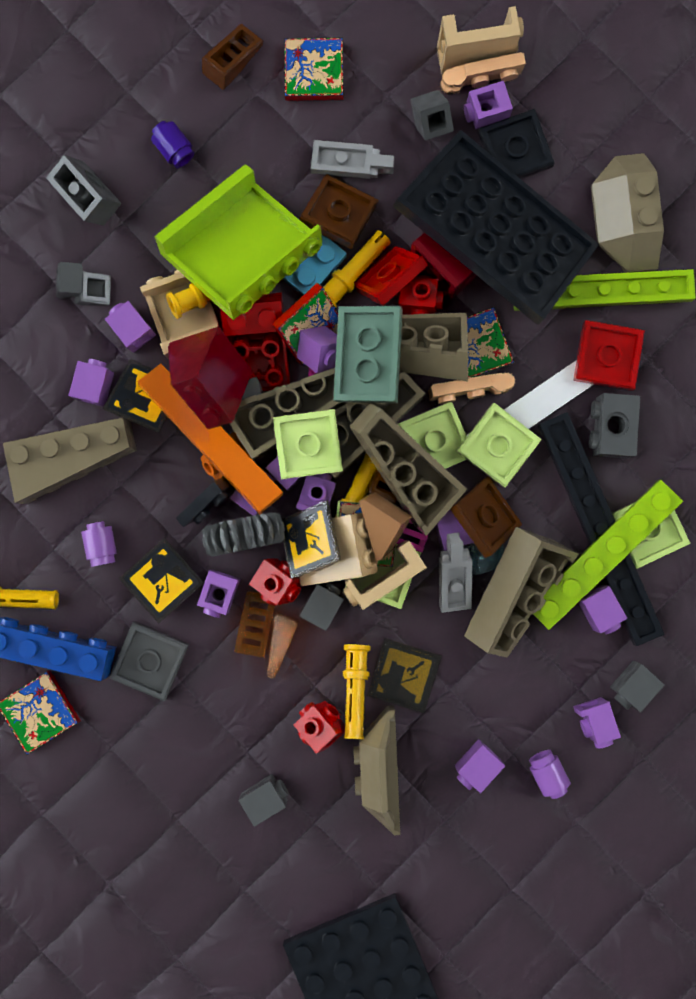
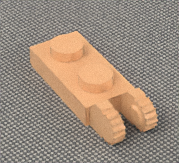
(481, 72)
(473, 388)

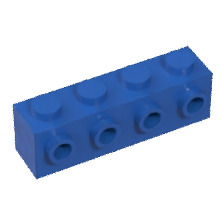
(54, 650)

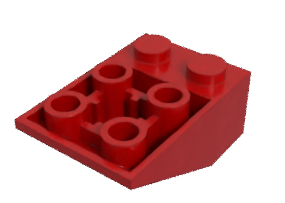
(260, 342)

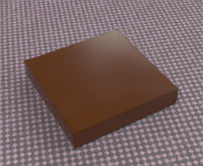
(339, 211)
(486, 516)

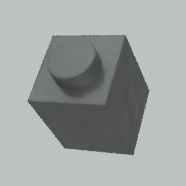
(432, 114)
(322, 605)
(636, 687)
(264, 799)

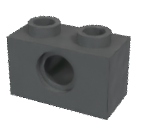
(83, 190)
(625, 412)

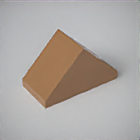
(383, 523)

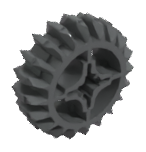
(243, 534)

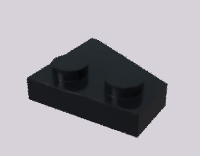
(199, 508)

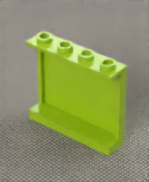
(237, 243)

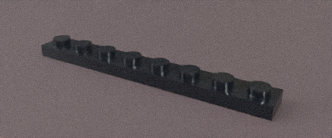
(595, 520)

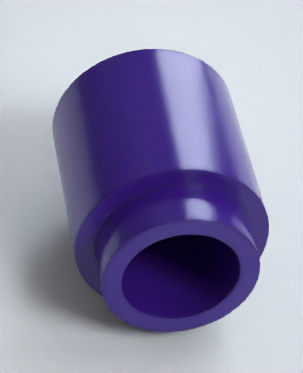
(172, 143)

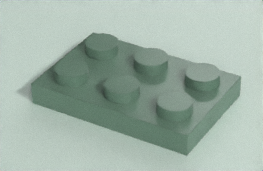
(368, 354)

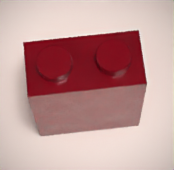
(442, 265)
(209, 376)

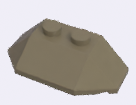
(629, 213)
(379, 770)

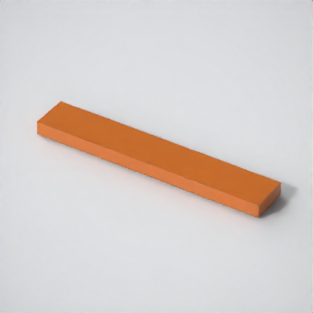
(212, 443)

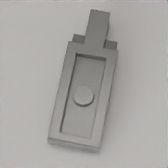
(349, 160)
(455, 576)

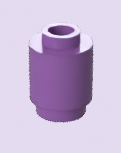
(99, 544)
(549, 774)

